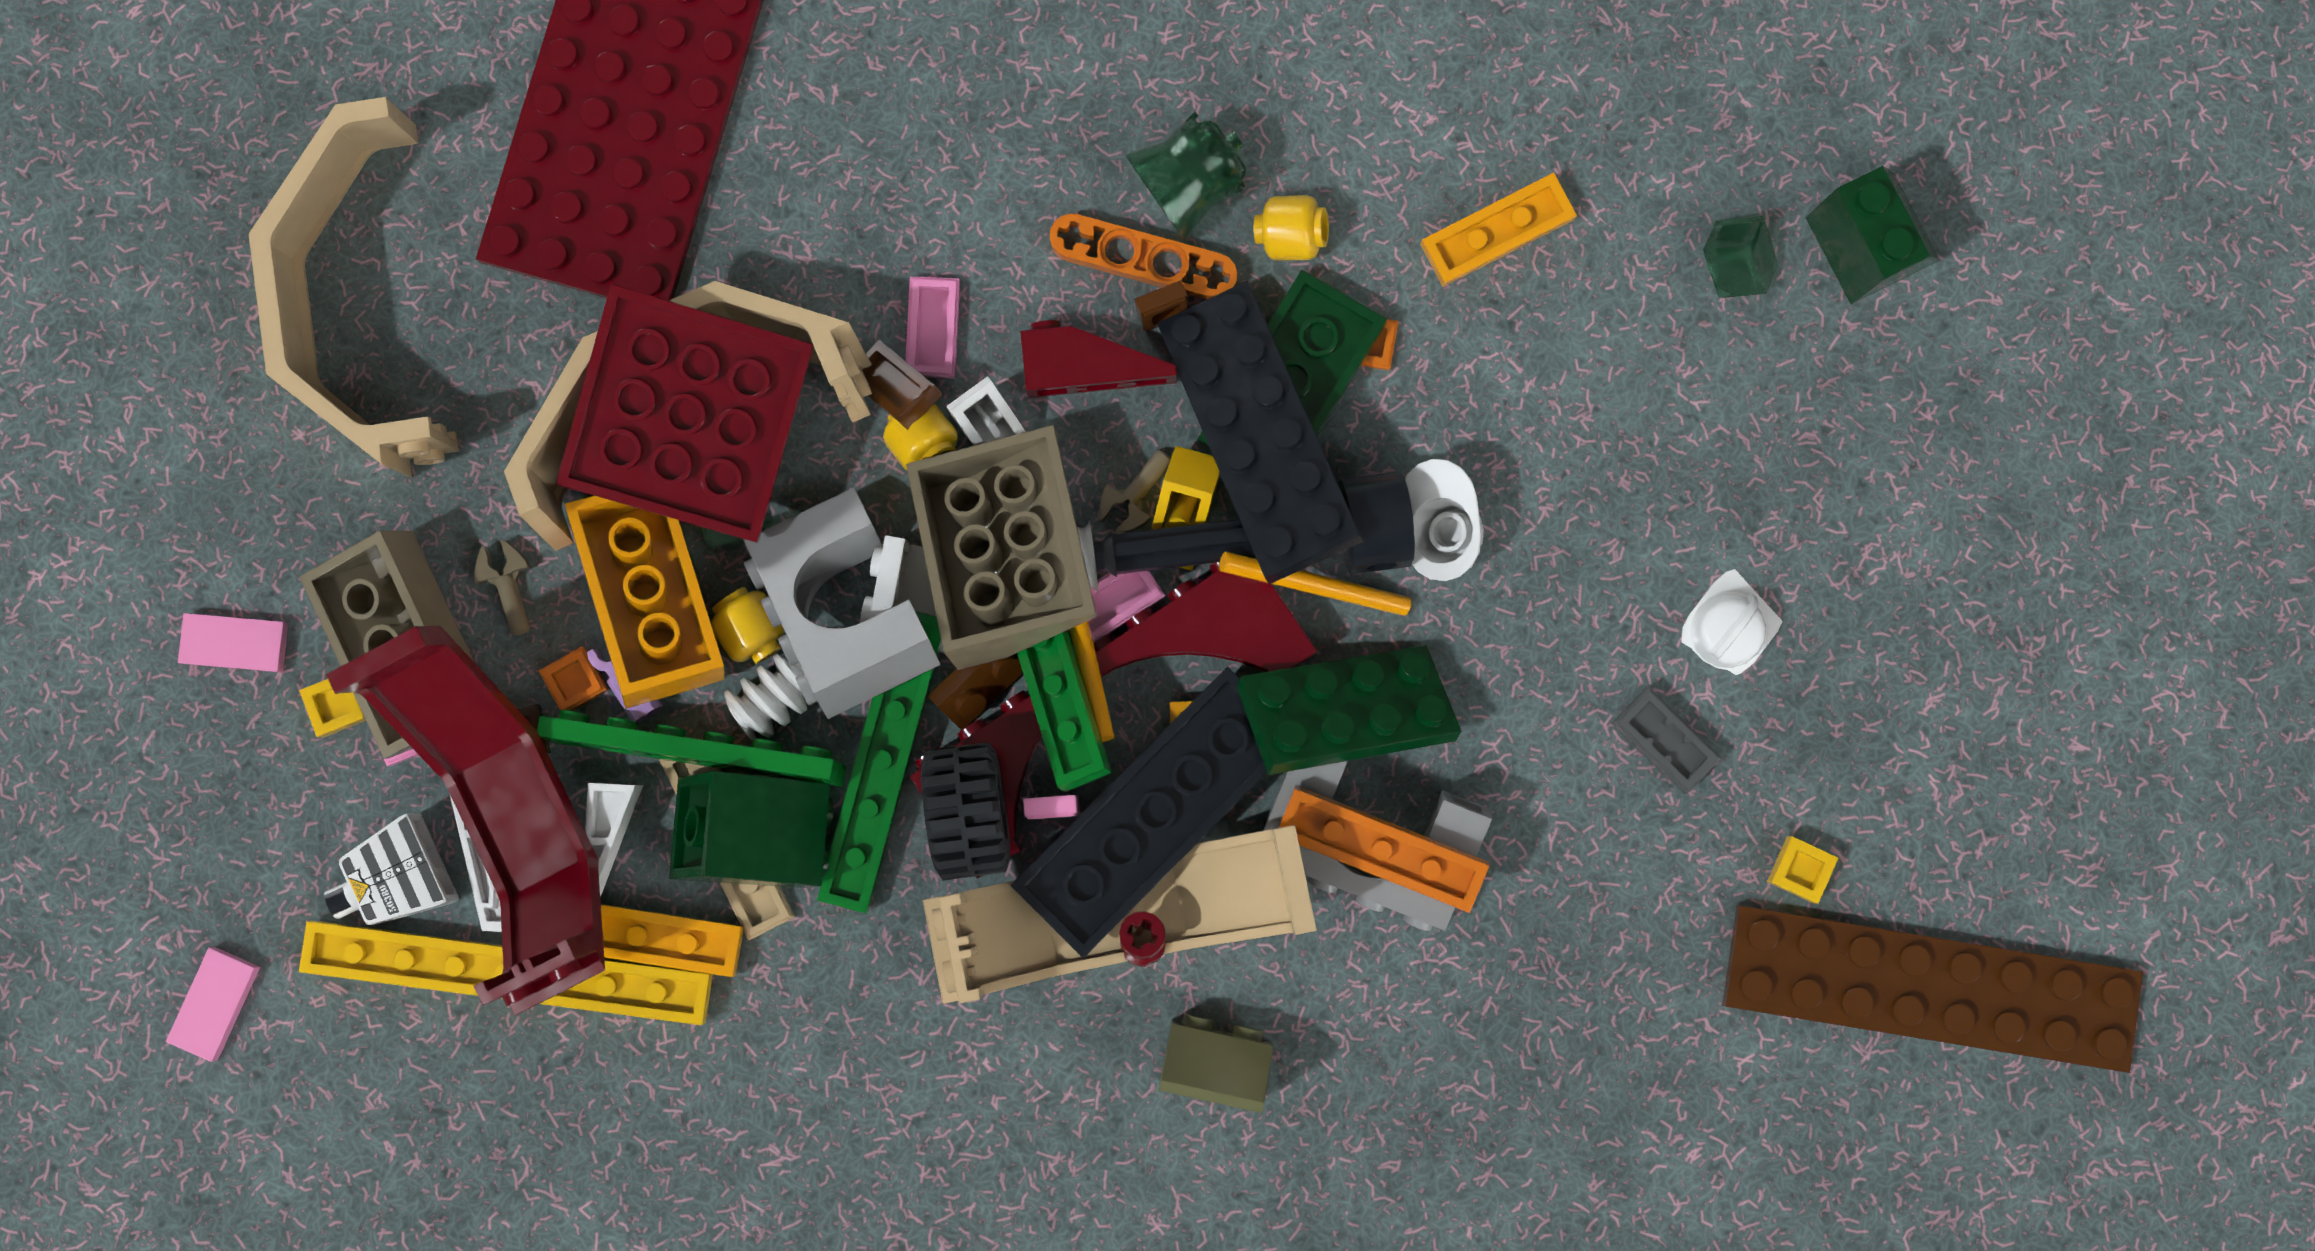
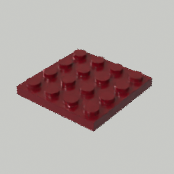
(684, 413)

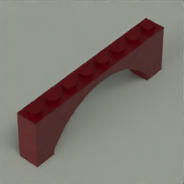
(1216, 618)

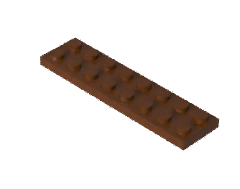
(1932, 988)

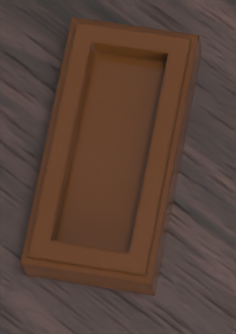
(898, 386)

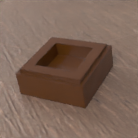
(1161, 304)

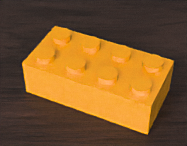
(645, 599)

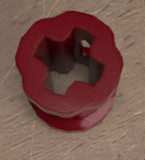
(1135, 925)

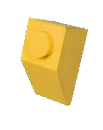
(1186, 490)

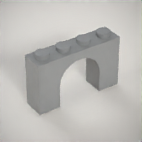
(837, 663)
(1453, 822)

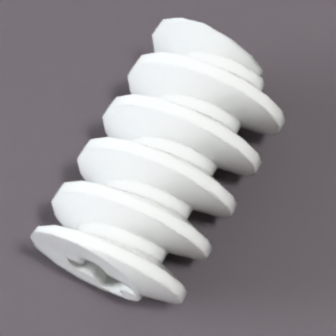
(767, 699)

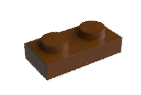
(974, 688)

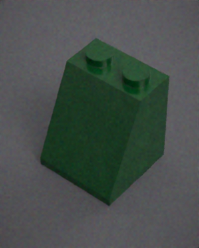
(1871, 234)
(750, 830)

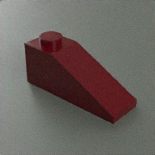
(1076, 361)

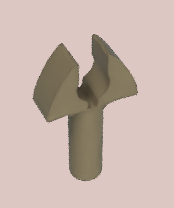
(1135, 493)
(506, 584)

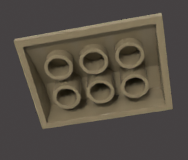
(1000, 546)

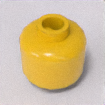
(1292, 228)
(924, 439)
(745, 628)

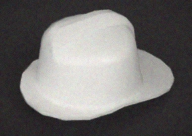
(1444, 519)
(1730, 624)

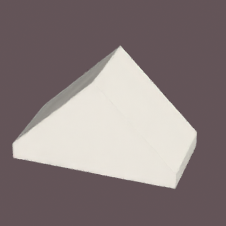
(984, 414)

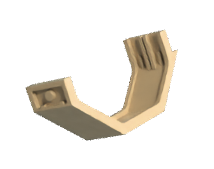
(278, 260)
(539, 456)
(1211, 897)

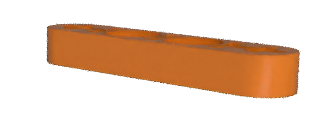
(1145, 248)

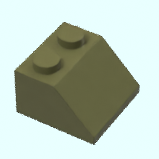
(1216, 1063)

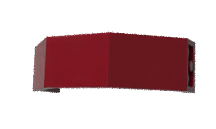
(506, 801)

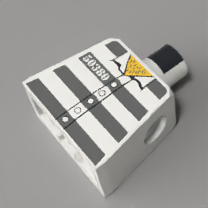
(392, 875)

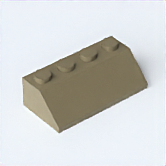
(373, 597)

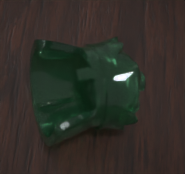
(1191, 171)

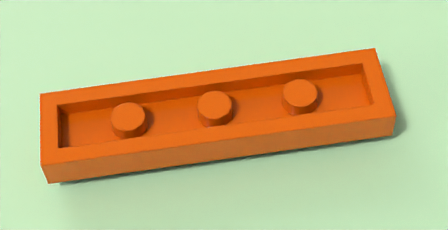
(1385, 849)

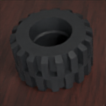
(965, 811)

